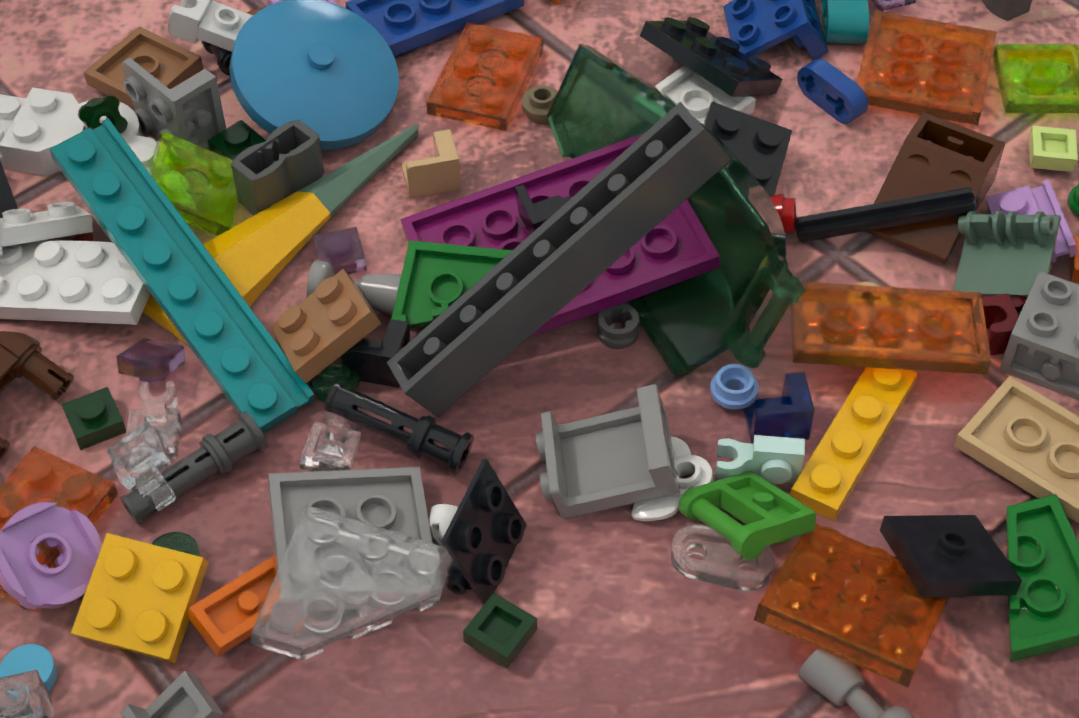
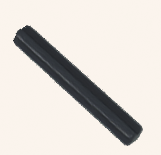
(885, 214)

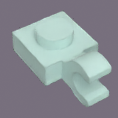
(771, 457)

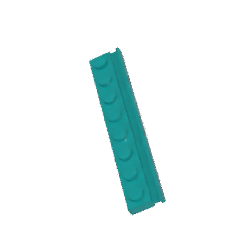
(182, 276)

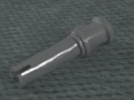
(214, 456)

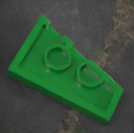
(1047, 561)

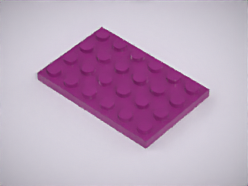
(491, 219)

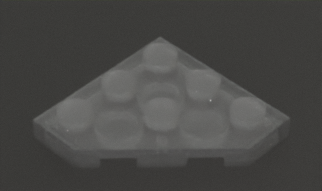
(345, 582)

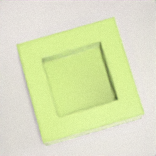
(1053, 148)

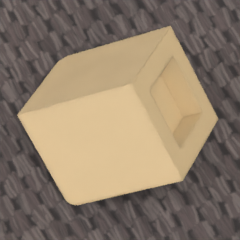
(435, 173)

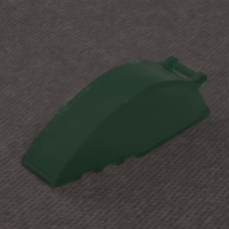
(713, 311)

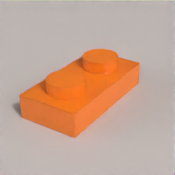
(231, 612)

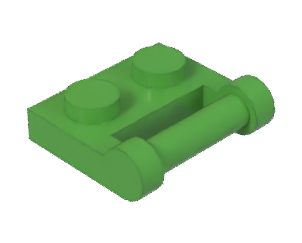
(765, 509)

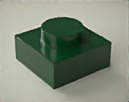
(234, 140)
(94, 418)
(500, 630)

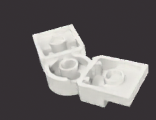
(48, 118)

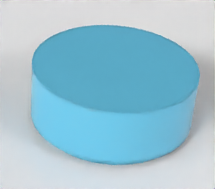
(30, 658)

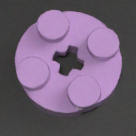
(35, 583)

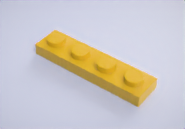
(852, 439)

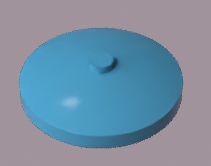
(316, 68)

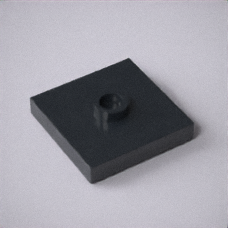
(950, 556)

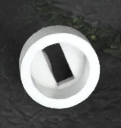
(440, 519)

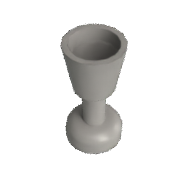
(378, 289)
(844, 685)

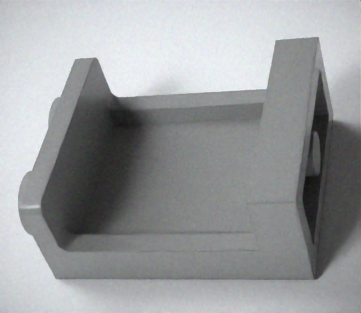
(608, 458)

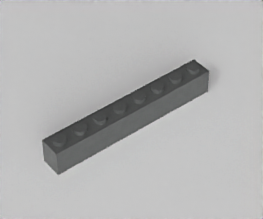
(558, 260)

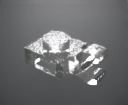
(138, 464)

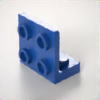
(765, 23)

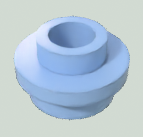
(738, 378)

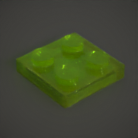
(1038, 77)
(195, 183)

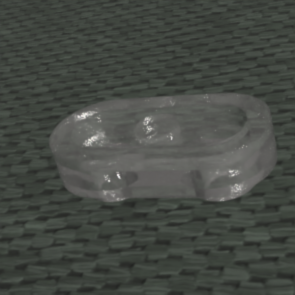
(720, 560)

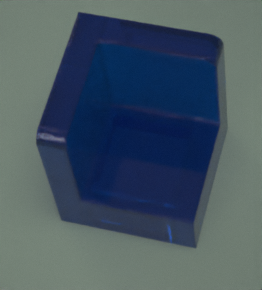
(785, 415)

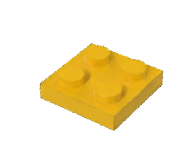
(140, 597)

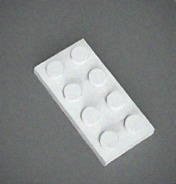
(69, 283)

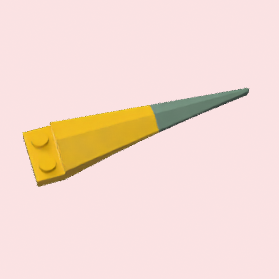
(266, 242)

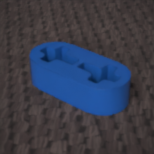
(832, 91)

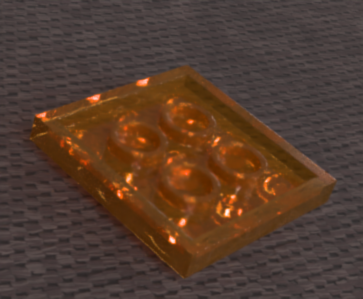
(926, 67)
(852, 604)

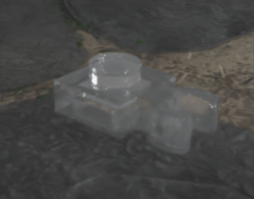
(160, 414)
(331, 444)

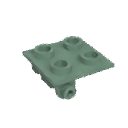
(1005, 251)

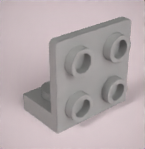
(186, 111)
(1047, 337)

